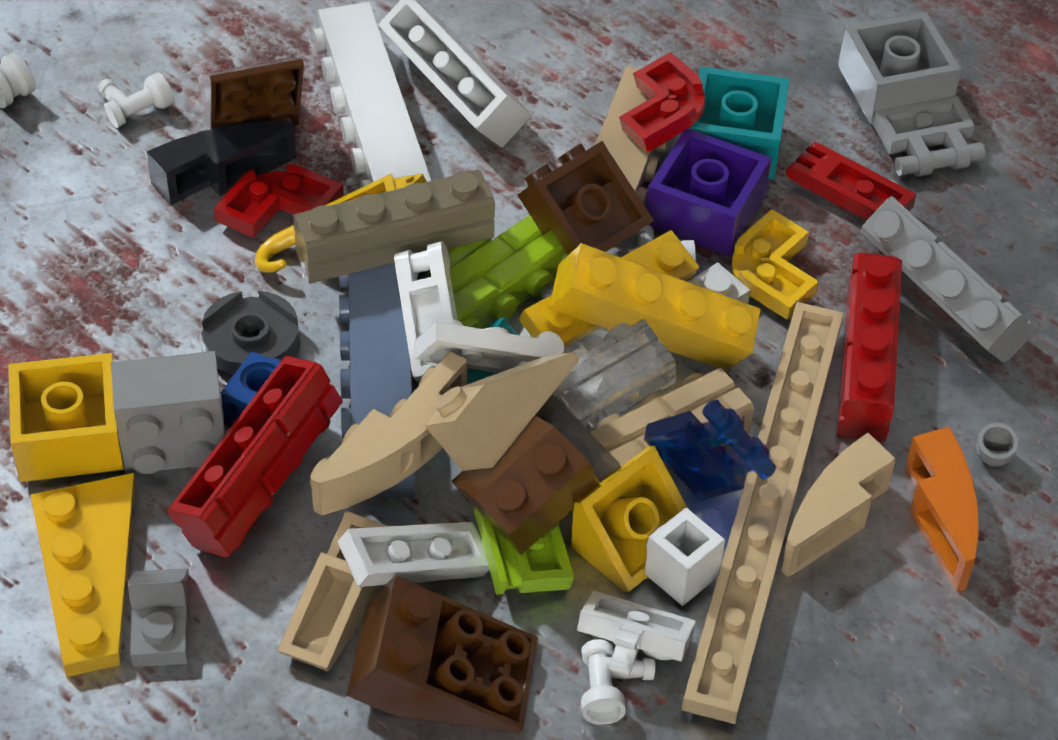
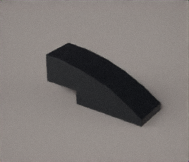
(219, 157)

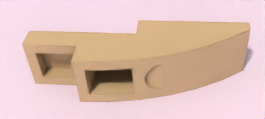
(385, 448)

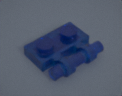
(697, 453)

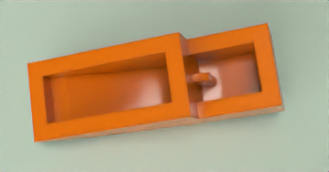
(945, 502)

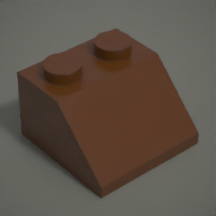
(529, 484)

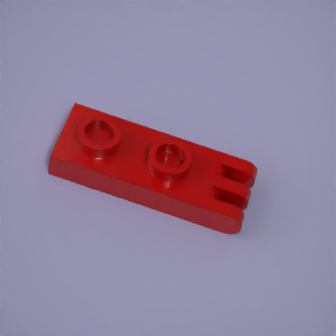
(845, 181)

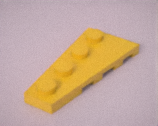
(86, 565)

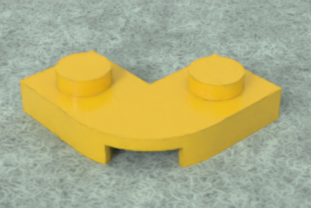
(764, 268)

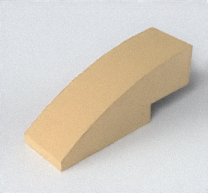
(838, 502)
(329, 605)

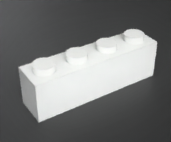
(455, 71)

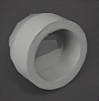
(997, 437)

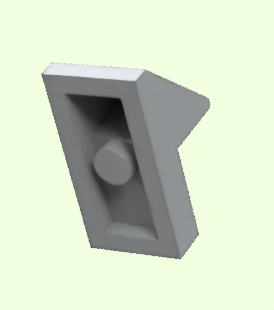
(159, 617)

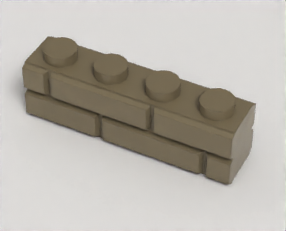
(376, 226)

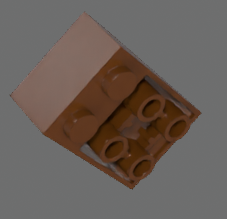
(252, 93)
(441, 660)

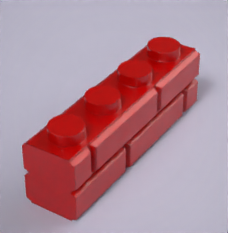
(870, 347)
(255, 456)

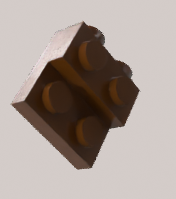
(585, 200)

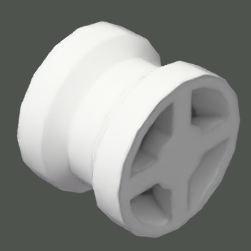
(14, 79)

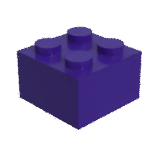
(708, 191)

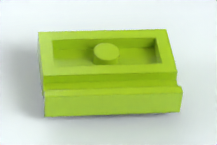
(539, 569)

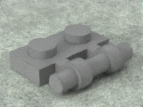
(926, 125)

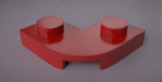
(673, 102)
(258, 198)

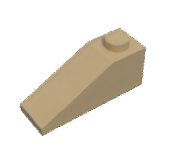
(488, 415)

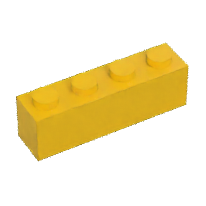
(681, 314)

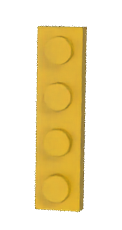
(661, 254)

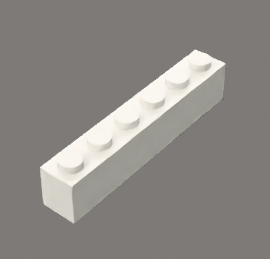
(366, 94)

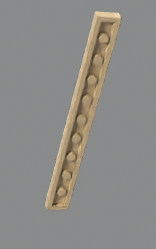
(762, 518)

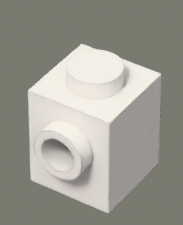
(684, 556)

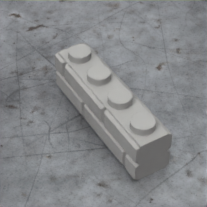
(948, 280)

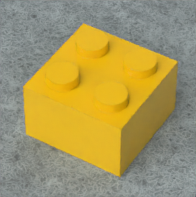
(63, 417)

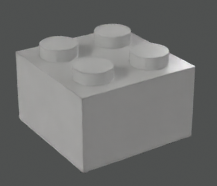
(897, 63)
(167, 411)

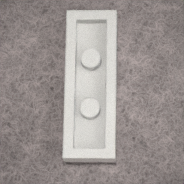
(414, 553)

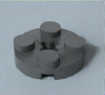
(232, 314)

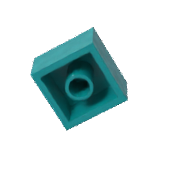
(744, 110)

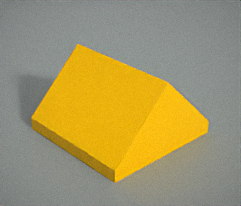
(621, 514)

